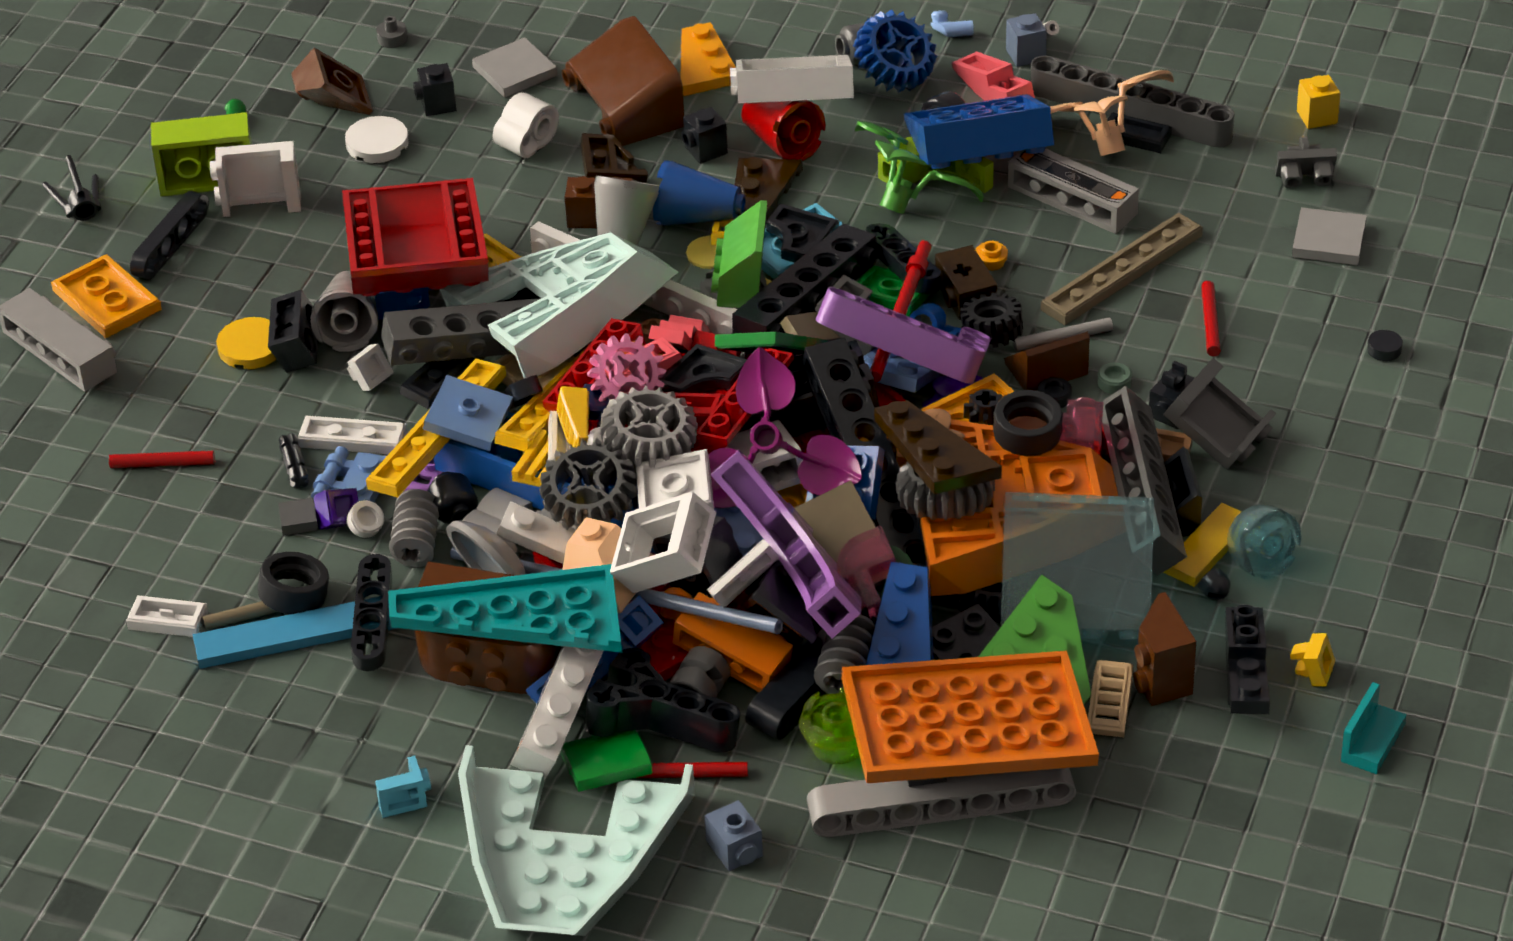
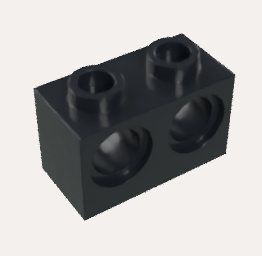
(291, 332)

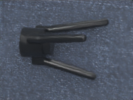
(81, 202)

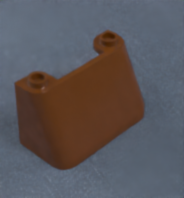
(629, 83)

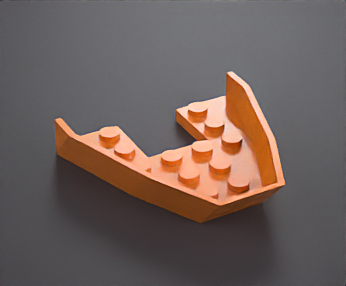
(969, 550)

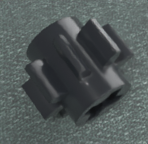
(981, 406)

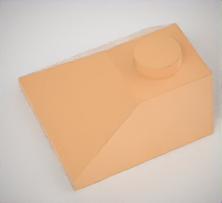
(595, 545)

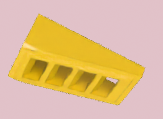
(573, 413)

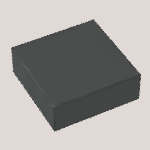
(298, 516)

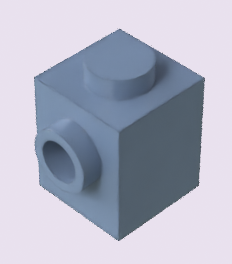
(1025, 38)
(733, 835)

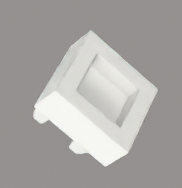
(369, 367)

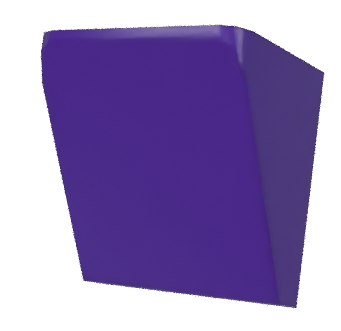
(333, 507)

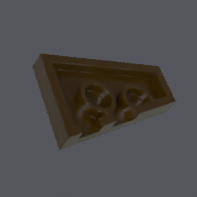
(766, 180)

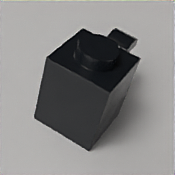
(1167, 390)

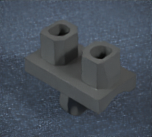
(1306, 160)

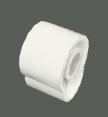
(525, 125)

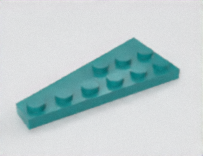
(542, 608)

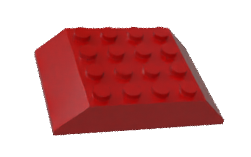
(415, 237)

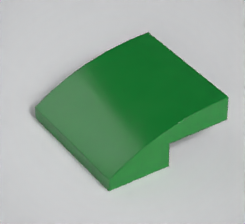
(606, 760)

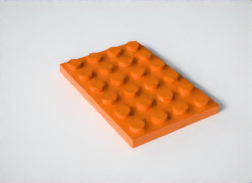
(968, 716)

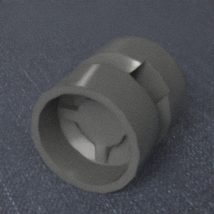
(702, 671)

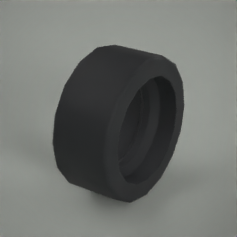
(1026, 441)
(297, 567)

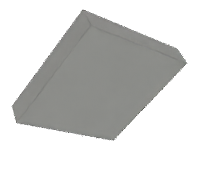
(514, 67)
(1329, 236)

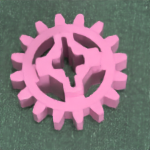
(617, 362)

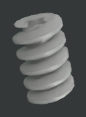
(414, 528)

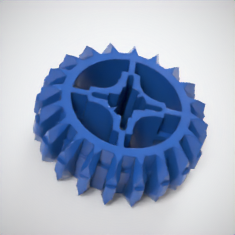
(896, 41)

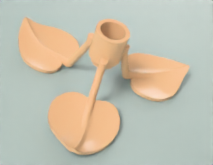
(1108, 134)

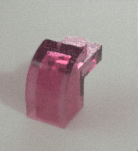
(863, 560)

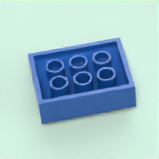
(980, 130)

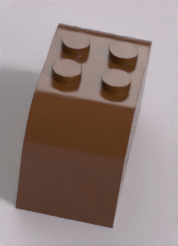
(479, 660)

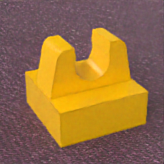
(1314, 659)

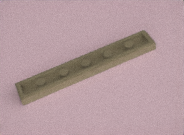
(1121, 268)

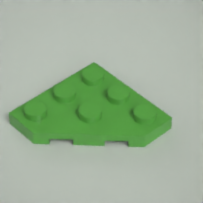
(1043, 623)

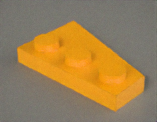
(703, 60)

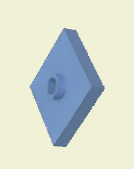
(467, 413)

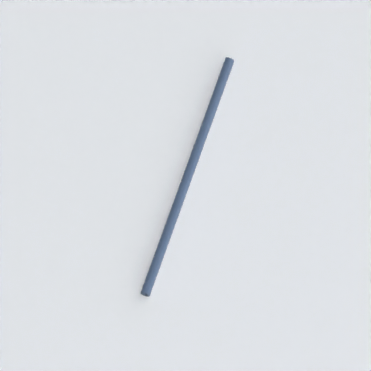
(681, 604)

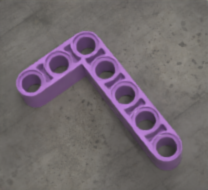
(904, 336)

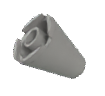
(623, 206)
(344, 318)

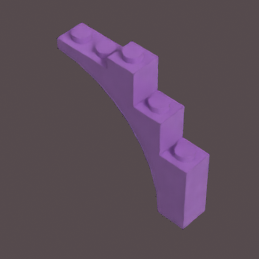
(812, 569)

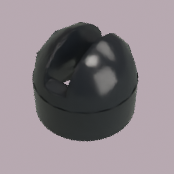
(1215, 584)

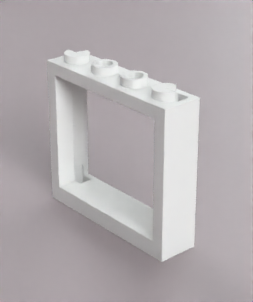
(792, 79)

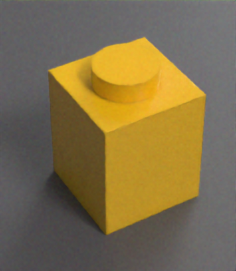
(1318, 101)

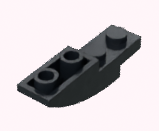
(1246, 660)

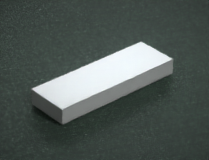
(353, 434)

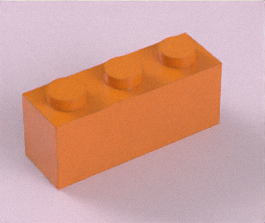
(751, 653)

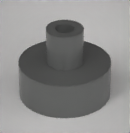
(391, 32)

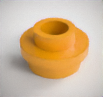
(992, 254)

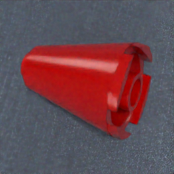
(786, 126)

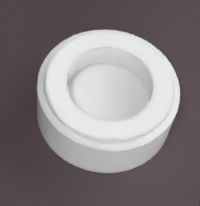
(365, 519)

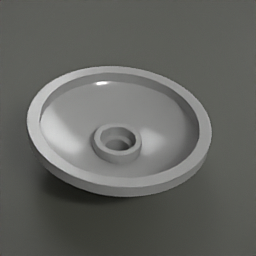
(484, 548)

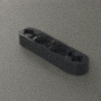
(169, 235)
(895, 253)
(368, 612)

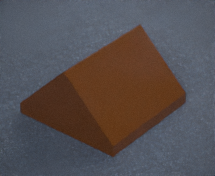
(1061, 359)

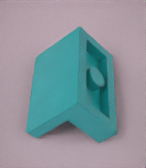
(1371, 732)

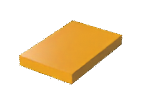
(106, 295)

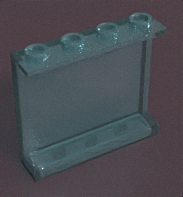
(1087, 547)

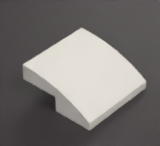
(743, 573)

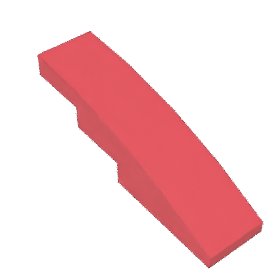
(678, 331)

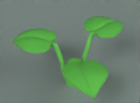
(899, 189)

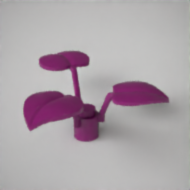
(769, 385)

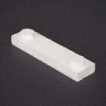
(535, 532)

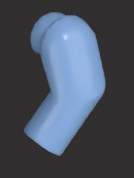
(951, 29)

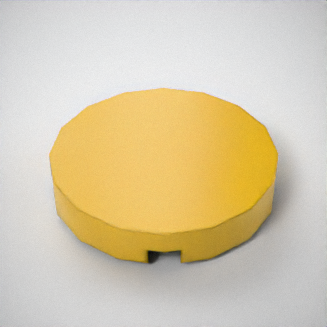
(245, 343)

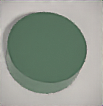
(1114, 377)

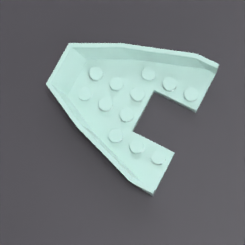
(579, 294)
(559, 877)

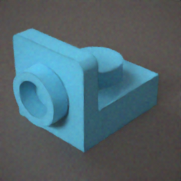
(403, 791)

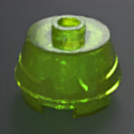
(829, 728)

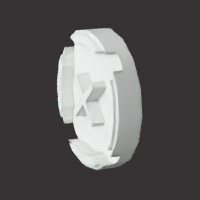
(376, 139)

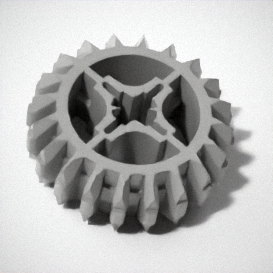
(649, 419)

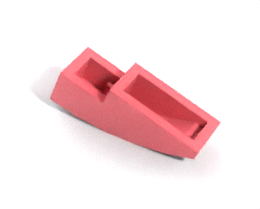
(991, 77)

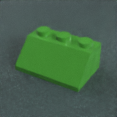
(740, 258)

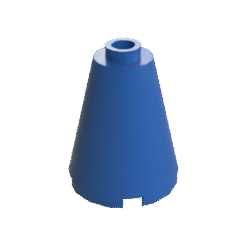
(694, 197)

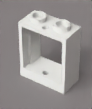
(691, 526)

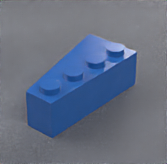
(904, 618)

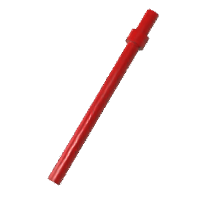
(915, 270)

